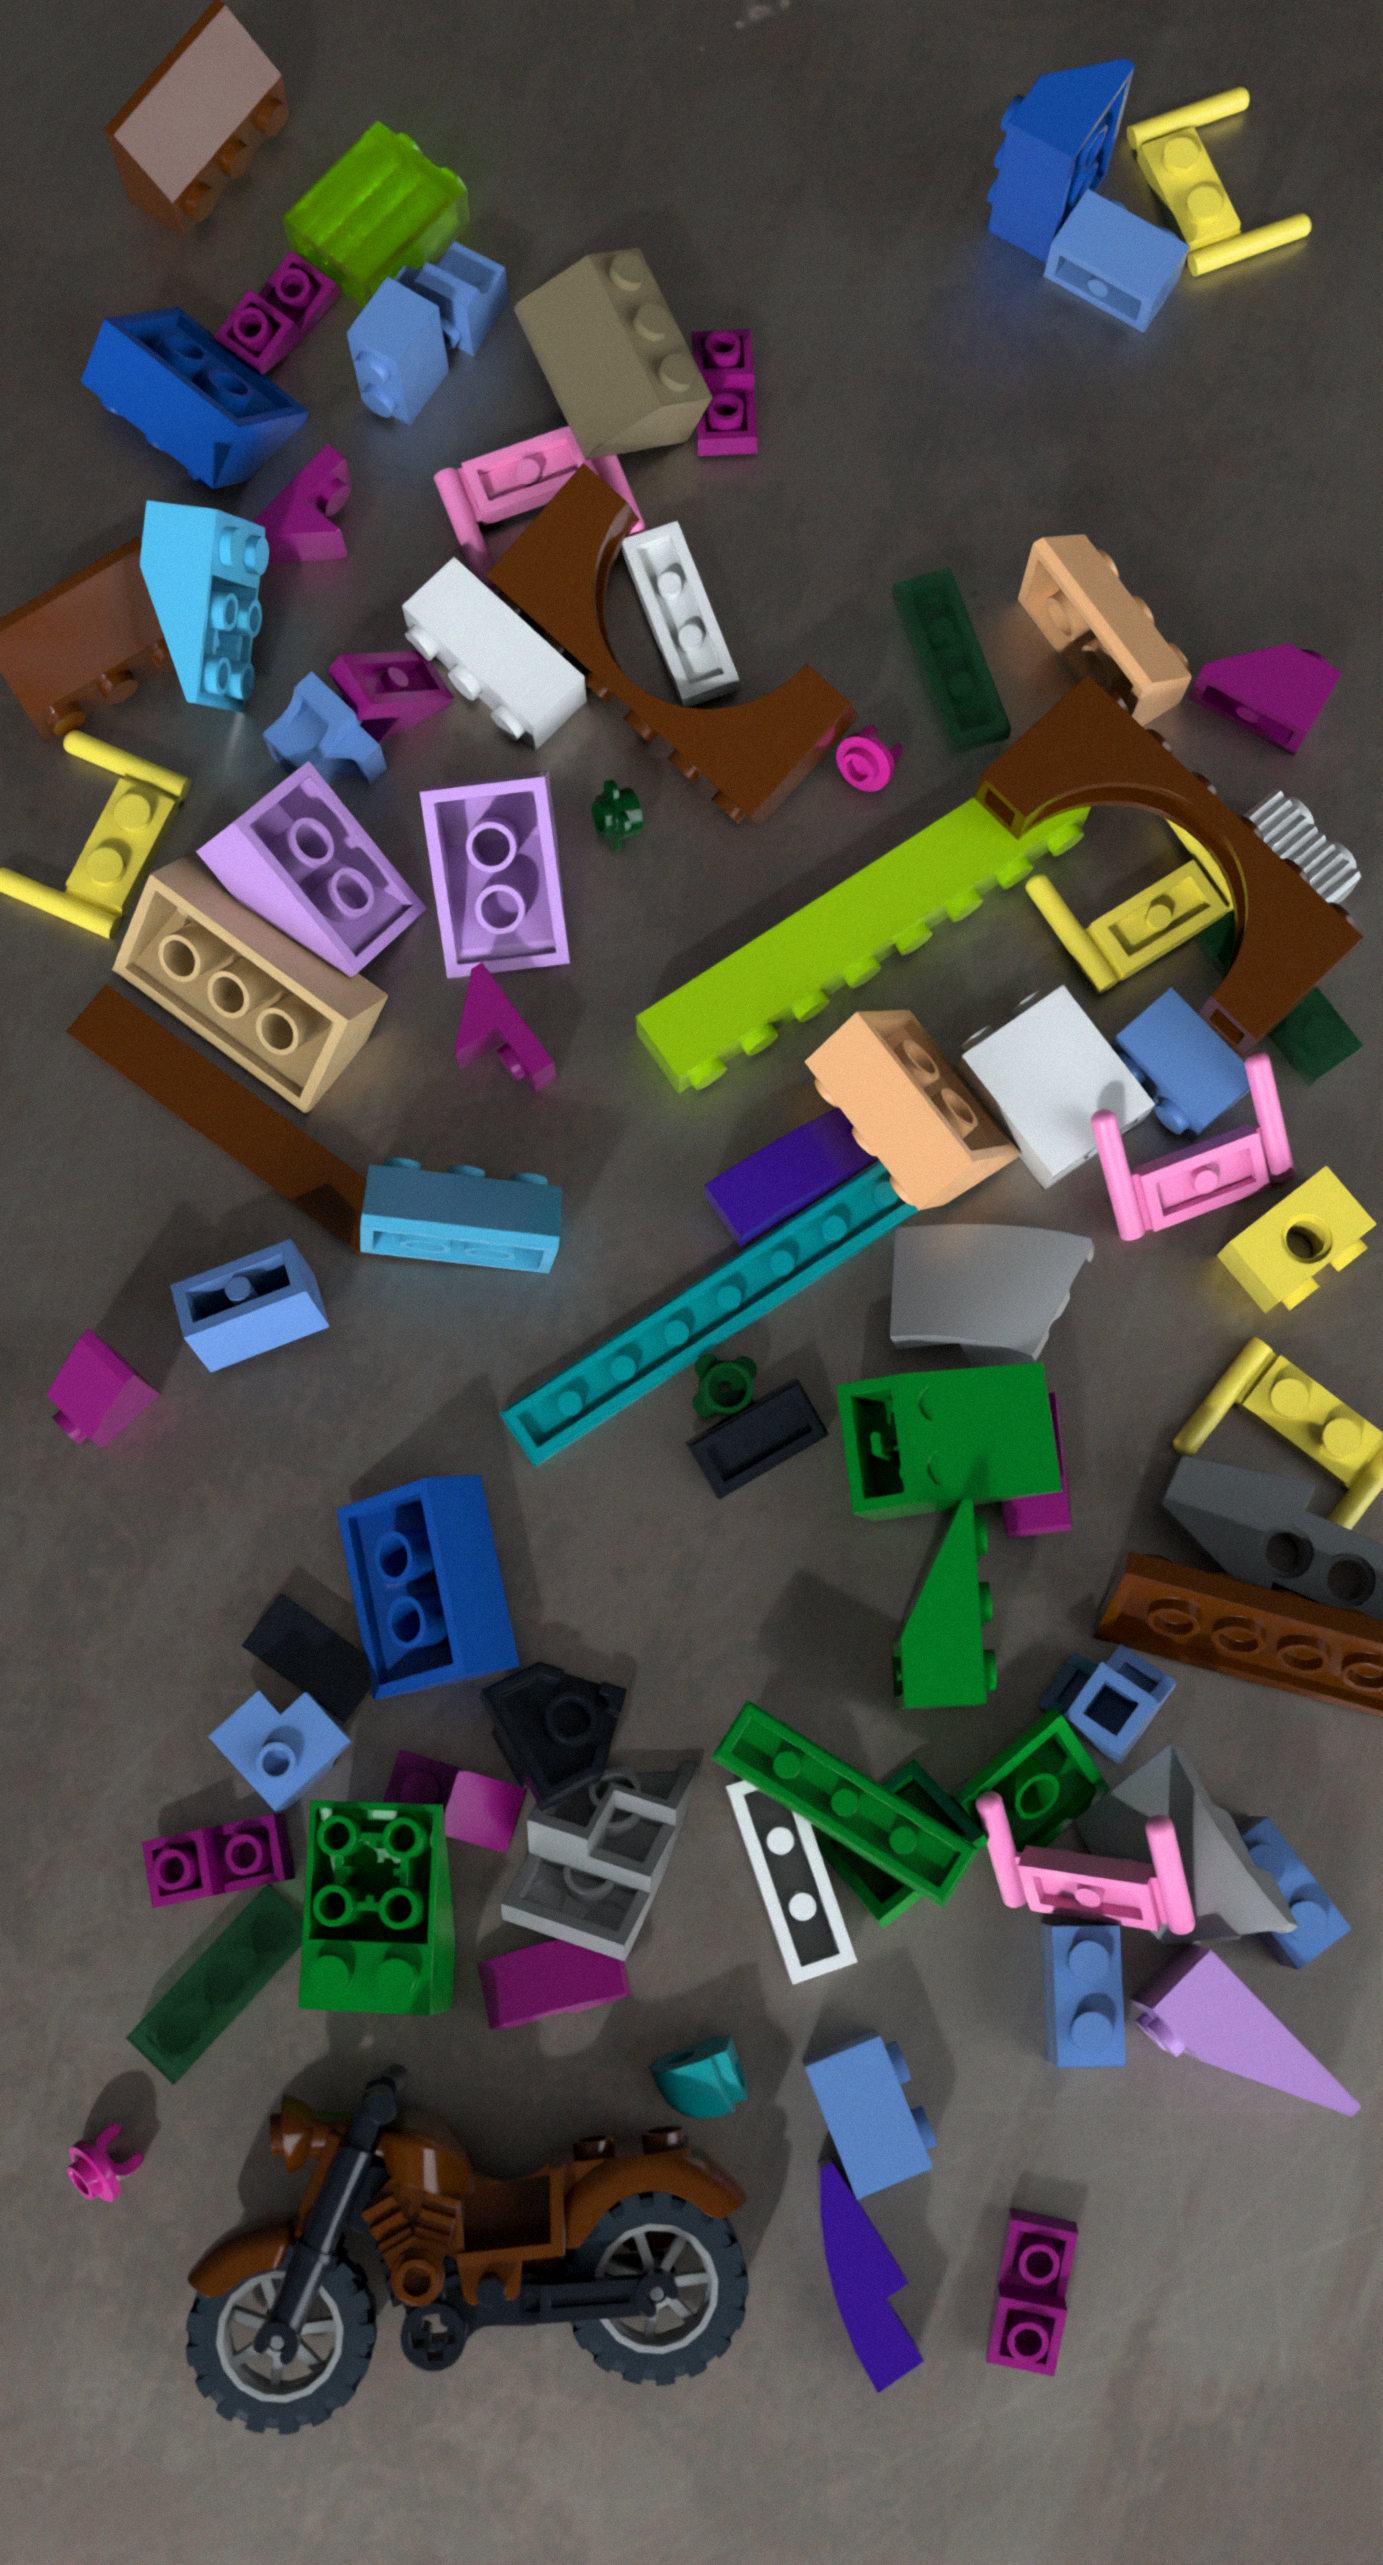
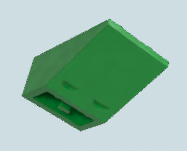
(947, 1437)
(939, 1641)
(377, 1910)

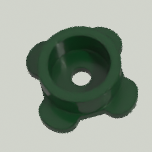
(617, 815)
(711, 1373)

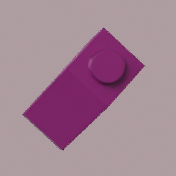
(1268, 692)
(98, 1392)

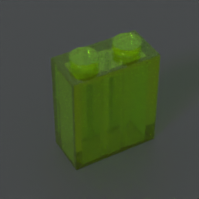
(377, 213)

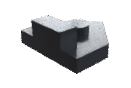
(553, 1729)

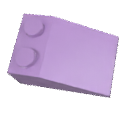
(313, 873)
(496, 873)
(1210, 2014)

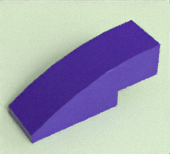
(787, 1175)
(863, 2279)

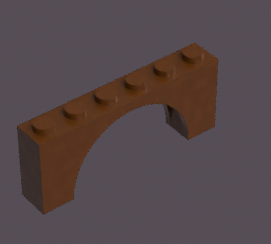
(747, 750)
(1099, 755)

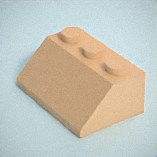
(1100, 626)
(910, 1107)

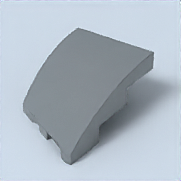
(982, 1288)
(601, 1858)
(1223, 1883)

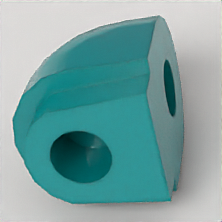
(702, 2078)

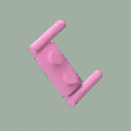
(516, 482)
(1203, 1173)
(1088, 1884)

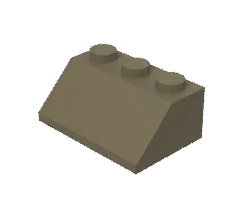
(614, 355)

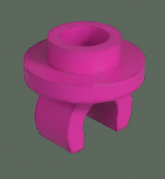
(867, 760)
(95, 2172)

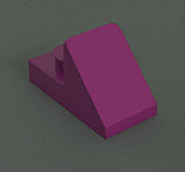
(297, 518)
(389, 690)
(493, 1020)
(474, 1805)

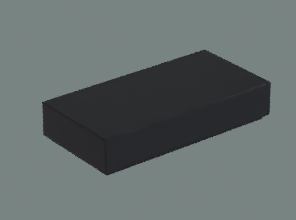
(756, 1438)
(312, 1657)

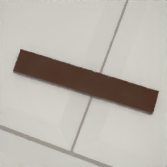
(223, 1113)

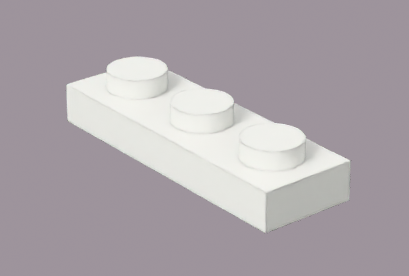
(680, 615)

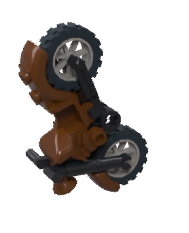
(465, 2251)

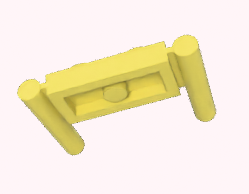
(1191, 190)
(119, 845)
(1144, 924)
(1301, 1417)

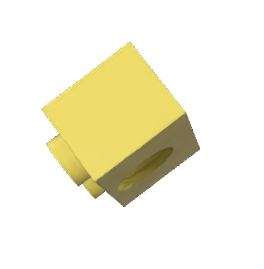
(1321, 1212)

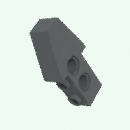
(1236, 1512)

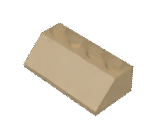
(245, 983)

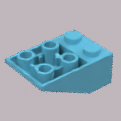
(205, 593)

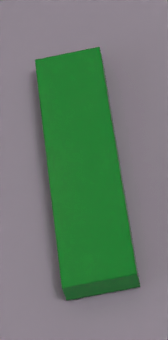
(845, 1804)

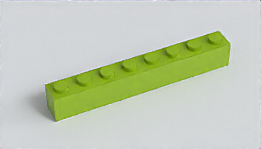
(842, 939)

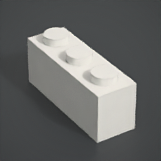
(493, 655)
(792, 1884)

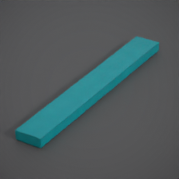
(706, 1314)

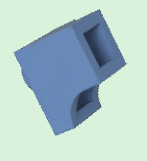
(466, 290)
(325, 733)
(1109, 1701)
(281, 1750)

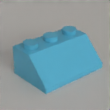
(461, 1216)

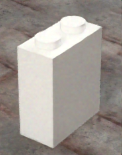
(1046, 1081)

